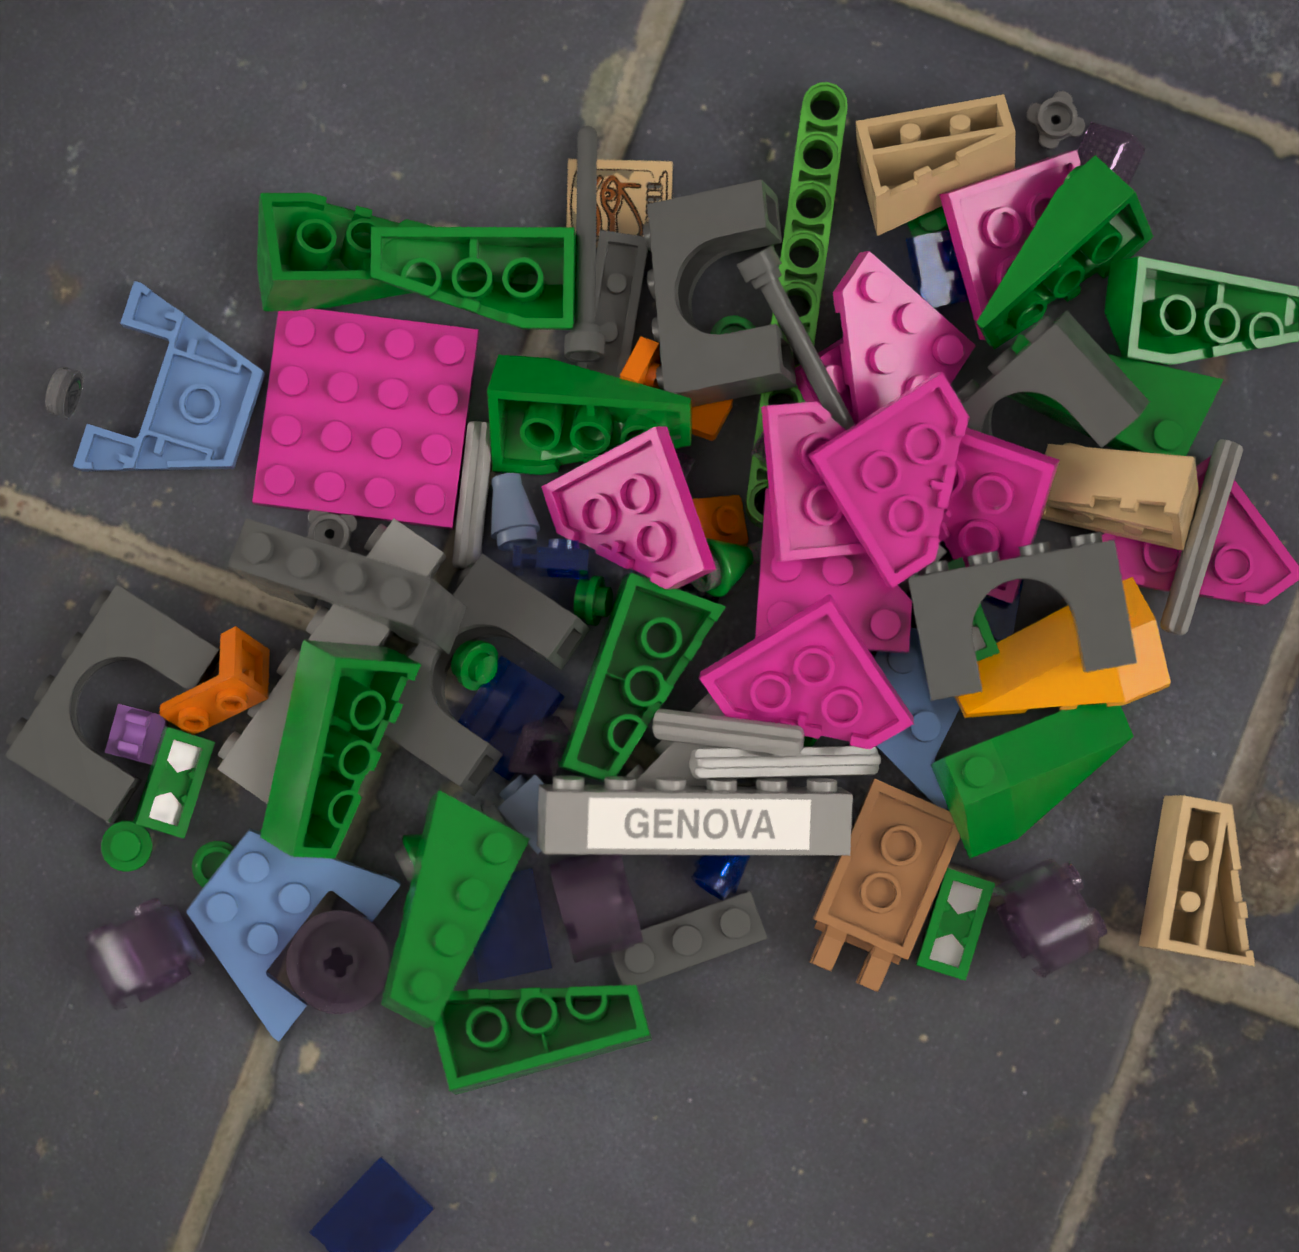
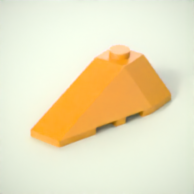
(1045, 668)

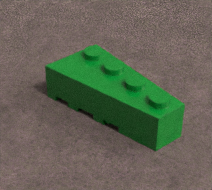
(1169, 421)
(634, 670)
(331, 742)
(451, 897)
(523, 1031)

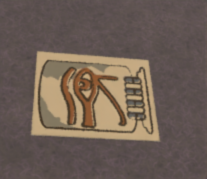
(622, 193)

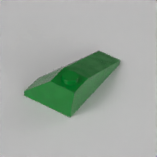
(1193, 313)
(566, 414)

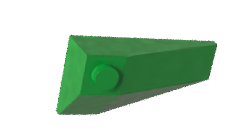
(1079, 234)
(317, 253)
(495, 272)
(1021, 775)

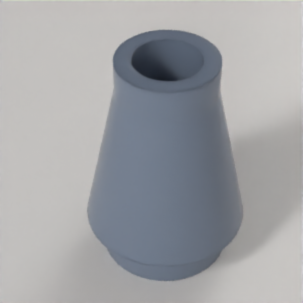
(512, 514)

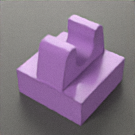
(135, 734)

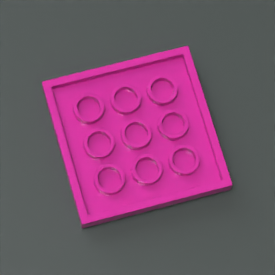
(366, 417)

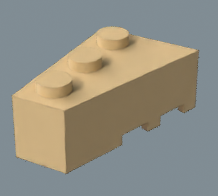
(928, 152)
(1124, 493)
(1195, 884)

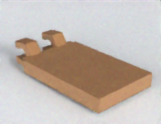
(886, 883)

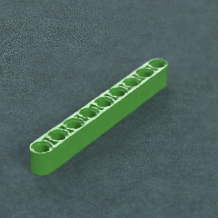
(807, 232)

